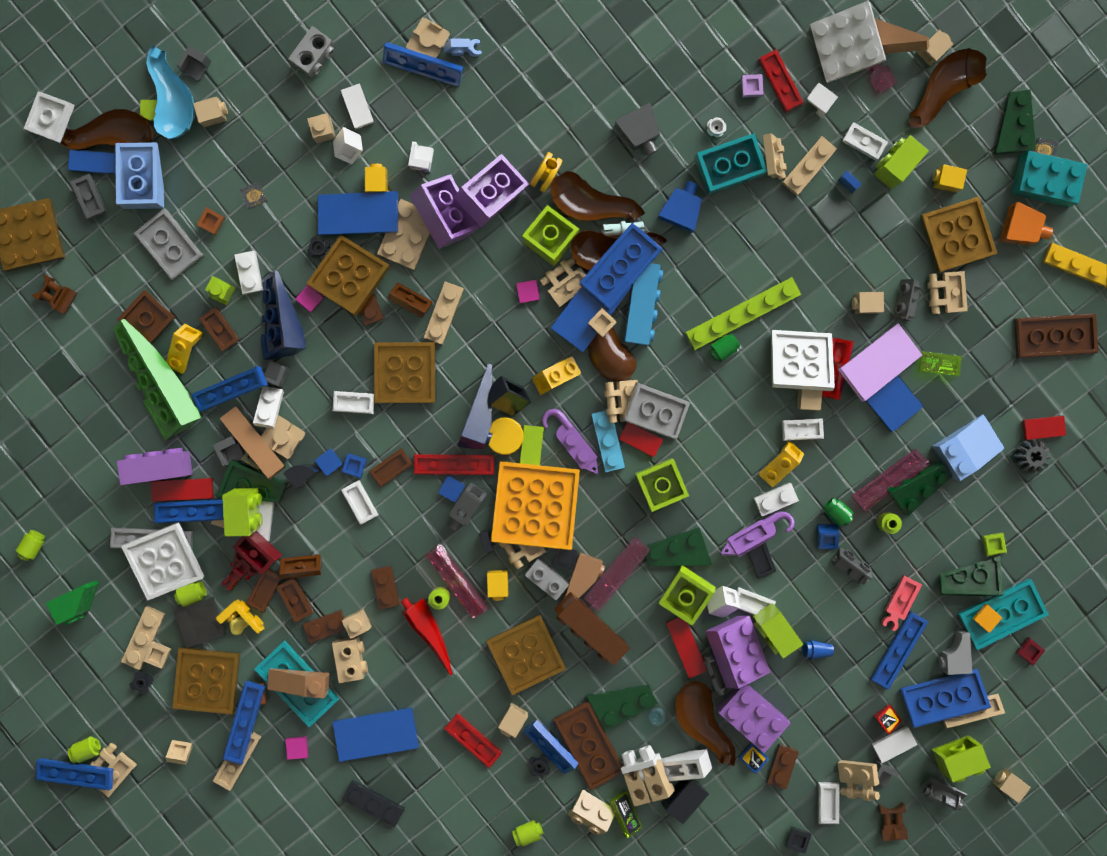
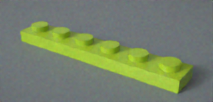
(743, 313)

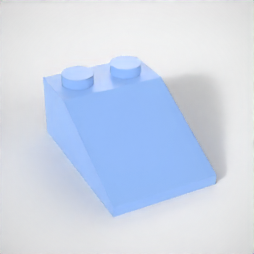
(139, 176)
(968, 448)

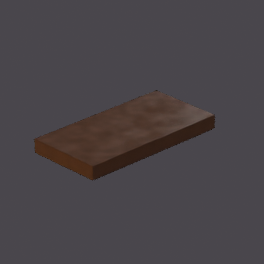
(1056, 335)
(589, 744)

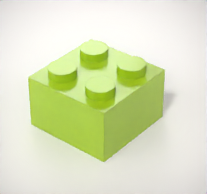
(900, 161)
(550, 235)
(661, 484)
(242, 511)
(687, 595)
(777, 631)
(961, 759)

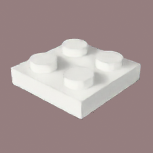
(49, 117)

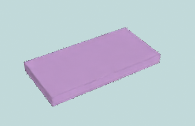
(880, 362)

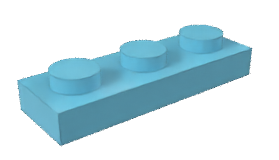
(608, 442)

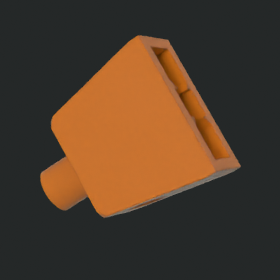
(1024, 225)

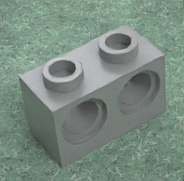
(307, 49)
(546, 578)

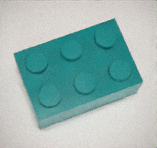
(730, 164)
(1049, 179)

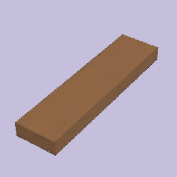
(252, 443)

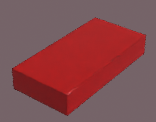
(1044, 427)
(640, 439)

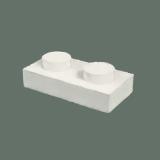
(864, 141)
(249, 272)
(268, 407)
(776, 499)

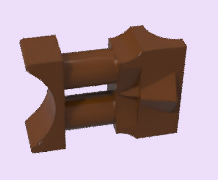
(62, 298)
(893, 830)

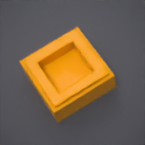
(987, 618)

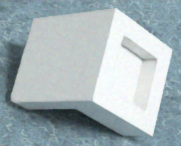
(821, 99)
(347, 145)
(420, 158)
(723, 602)

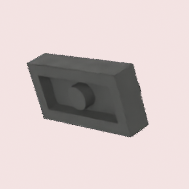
(88, 196)

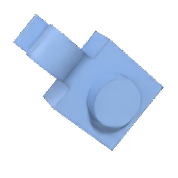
(459, 46)

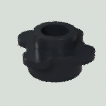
(315, 242)
(147, 681)
(539, 771)

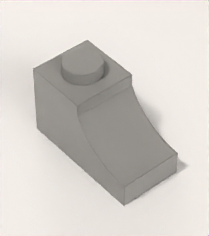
(958, 656)

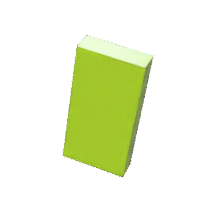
(531, 445)

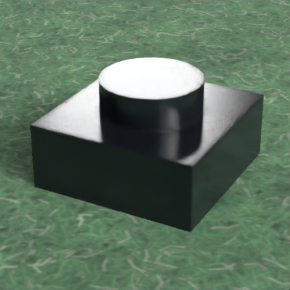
(486, 541)
(565, 558)
(798, 840)

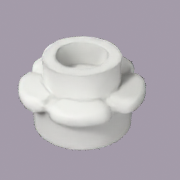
(716, 122)

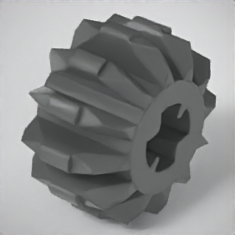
(1039, 456)

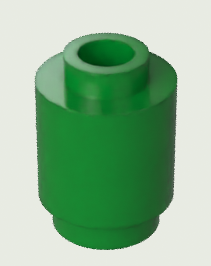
(724, 347)
(838, 512)

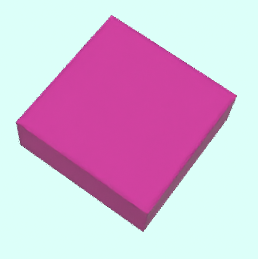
(528, 291)
(309, 298)
(297, 747)

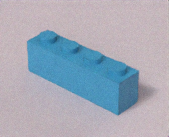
(641, 306)

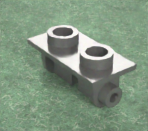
(908, 291)
(860, 570)
(715, 675)
(937, 790)

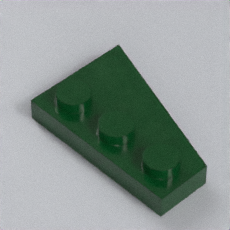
(1018, 125)
(243, 476)
(918, 489)
(679, 550)
(974, 580)
(620, 705)

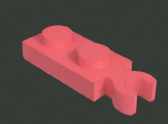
(901, 601)

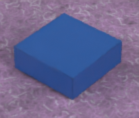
(849, 181)
(329, 462)
(354, 465)
(451, 489)

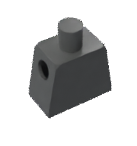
(639, 129)
(469, 501)

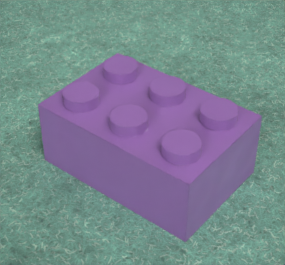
(491, 190)
(442, 213)
(154, 466)
(737, 652)
(753, 716)

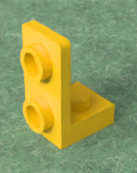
(181, 346)
(556, 375)
(782, 465)
(243, 609)

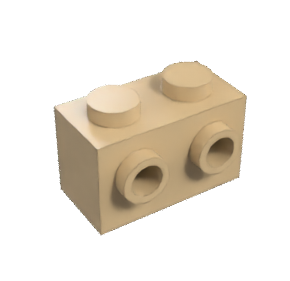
(349, 659)

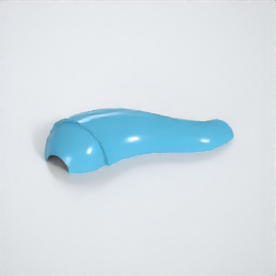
(174, 99)

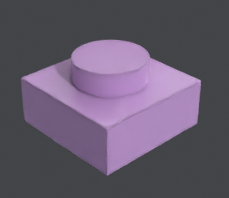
(752, 85)

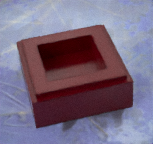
(1030, 651)

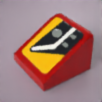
(887, 719)

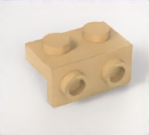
(591, 813)

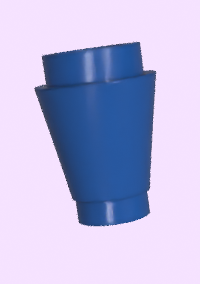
(816, 650)

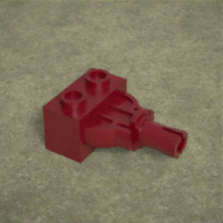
(253, 557)

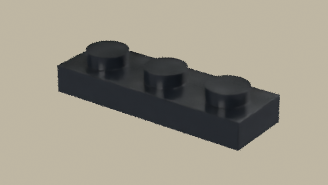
(373, 803)

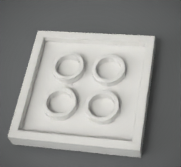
(848, 42)
(802, 360)
(163, 561)

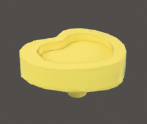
(238, 625)

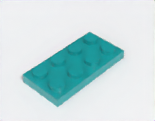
(1017, 607)
(307, 708)

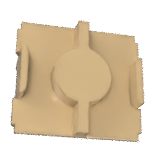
(428, 38)
(283, 437)

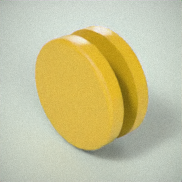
(546, 171)
(506, 436)

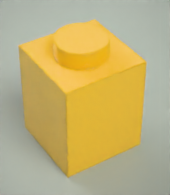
(376, 178)
(949, 178)
(497, 584)

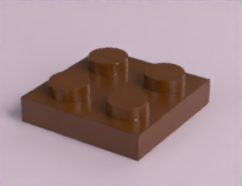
(148, 316)

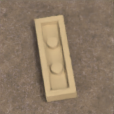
(809, 165)
(443, 313)
(143, 635)
(997, 709)
(231, 771)

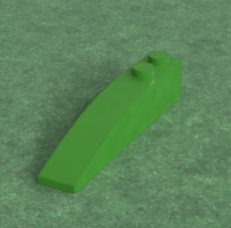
(164, 393)

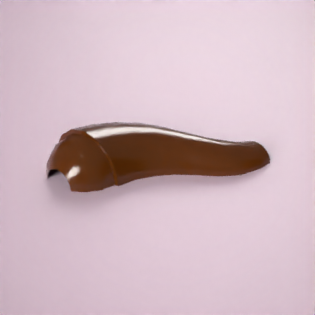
(950, 76)
(110, 128)
(584, 203)
(590, 246)
(611, 357)
(697, 719)

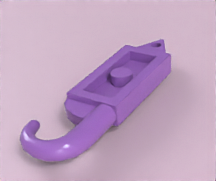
(572, 441)
(755, 535)

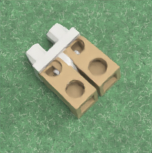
(645, 776)

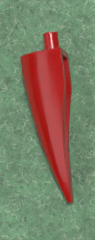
(424, 624)

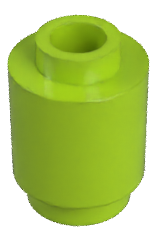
(883, 522)
(30, 545)
(190, 593)
(443, 593)
(84, 750)
(527, 833)

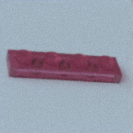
(893, 476)
(617, 573)
(457, 581)

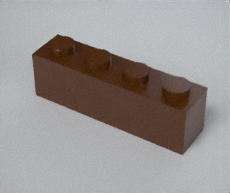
(591, 629)

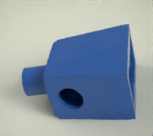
(682, 208)

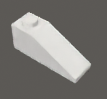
(687, 765)

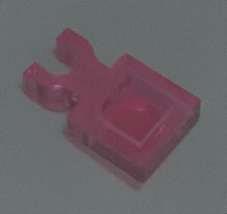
(882, 77)

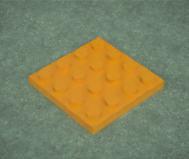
(535, 505)

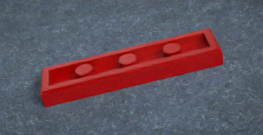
(453, 464)

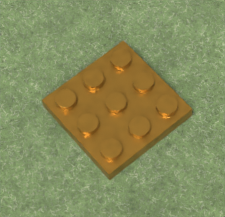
(958, 234)
(29, 235)
(348, 275)
(404, 372)
(526, 654)
(206, 680)

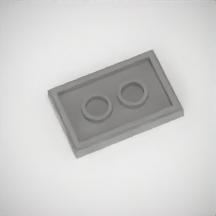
(168, 244)
(656, 411)

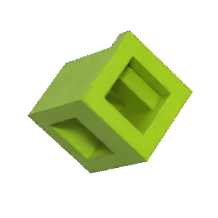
(220, 290)

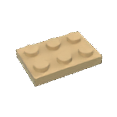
(410, 240)

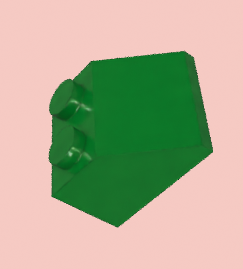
(73, 604)

